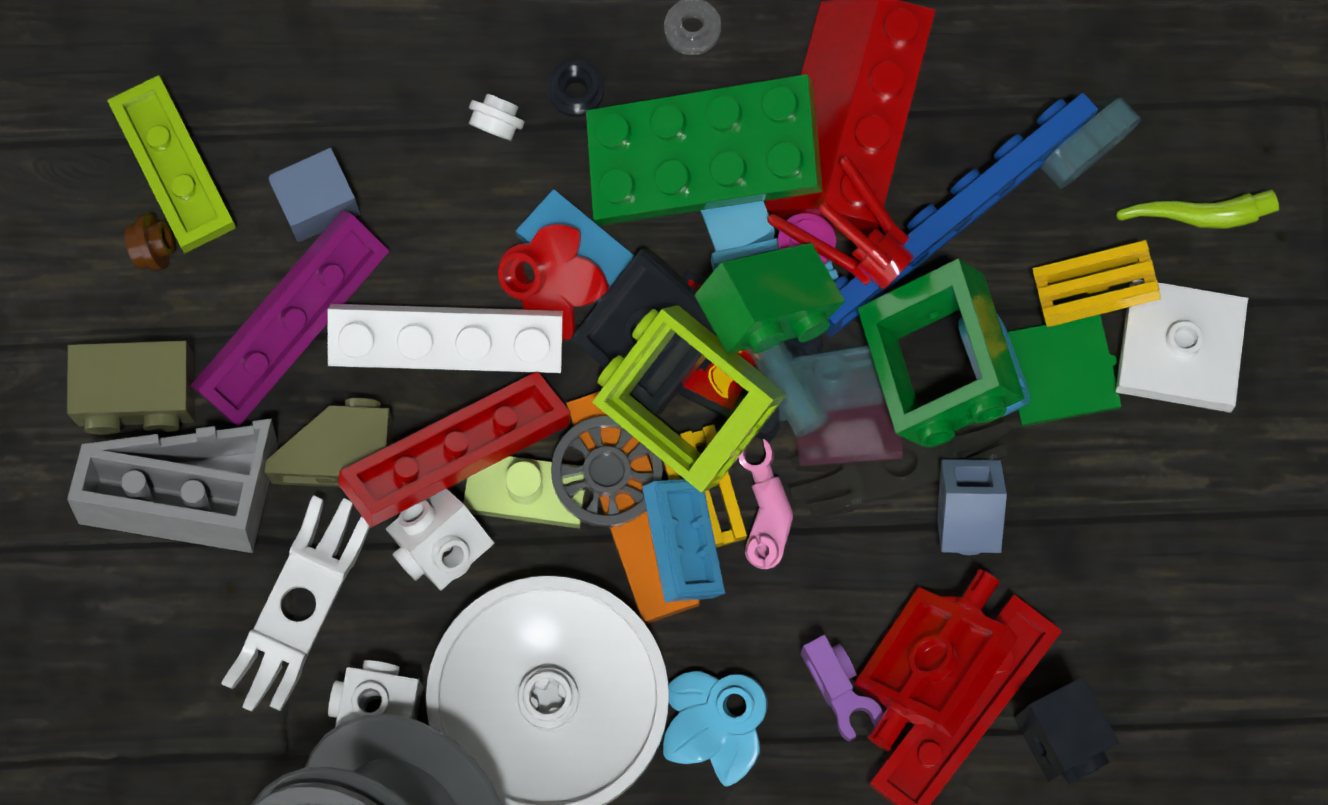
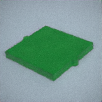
(1065, 370)

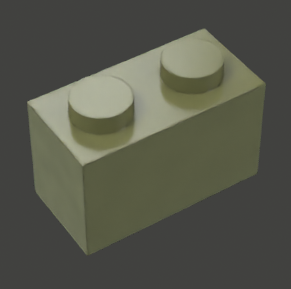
(131, 386)

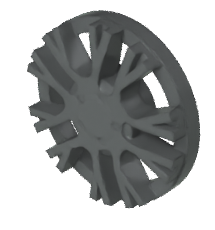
(604, 473)

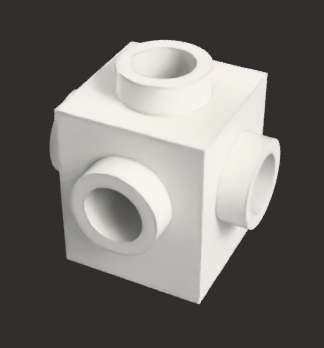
(438, 539)
(376, 680)

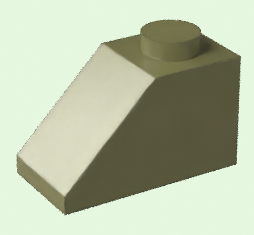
(332, 443)

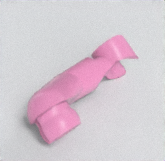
(774, 515)

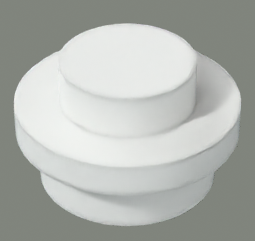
(495, 117)

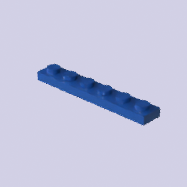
(972, 198)

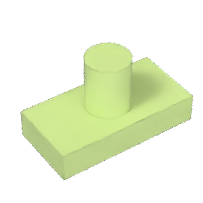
(522, 492)

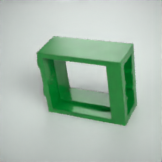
(918, 305)

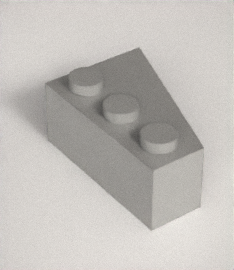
(178, 487)

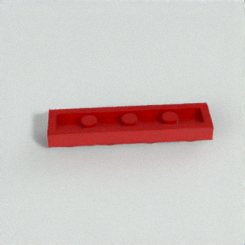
(453, 449)
(929, 757)

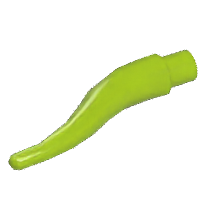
(1218, 215)

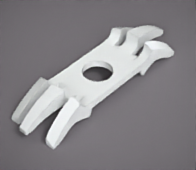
(289, 639)

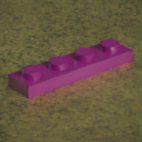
(289, 318)

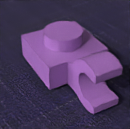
(832, 672)

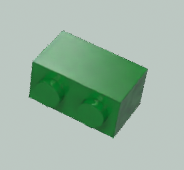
(769, 299)

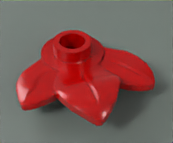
(561, 275)

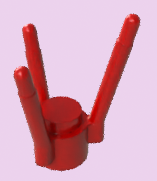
(879, 255)

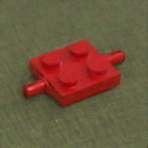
(935, 661)

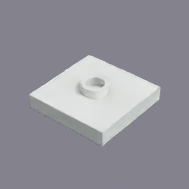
(1184, 347)

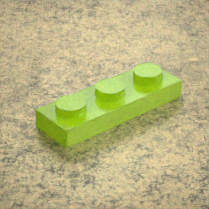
(171, 164)

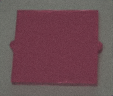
(852, 436)

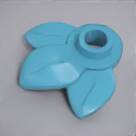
(707, 727)

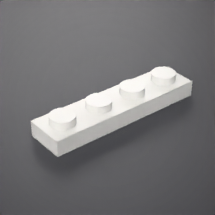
(445, 338)

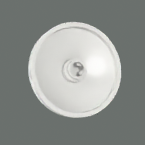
(551, 691)

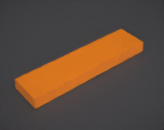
(634, 538)

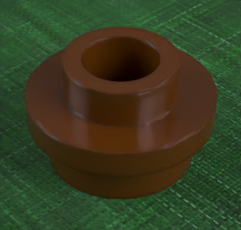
(149, 243)

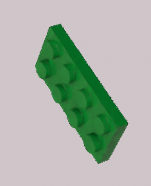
(704, 150)

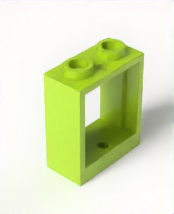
(622, 375)

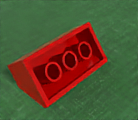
(864, 81)

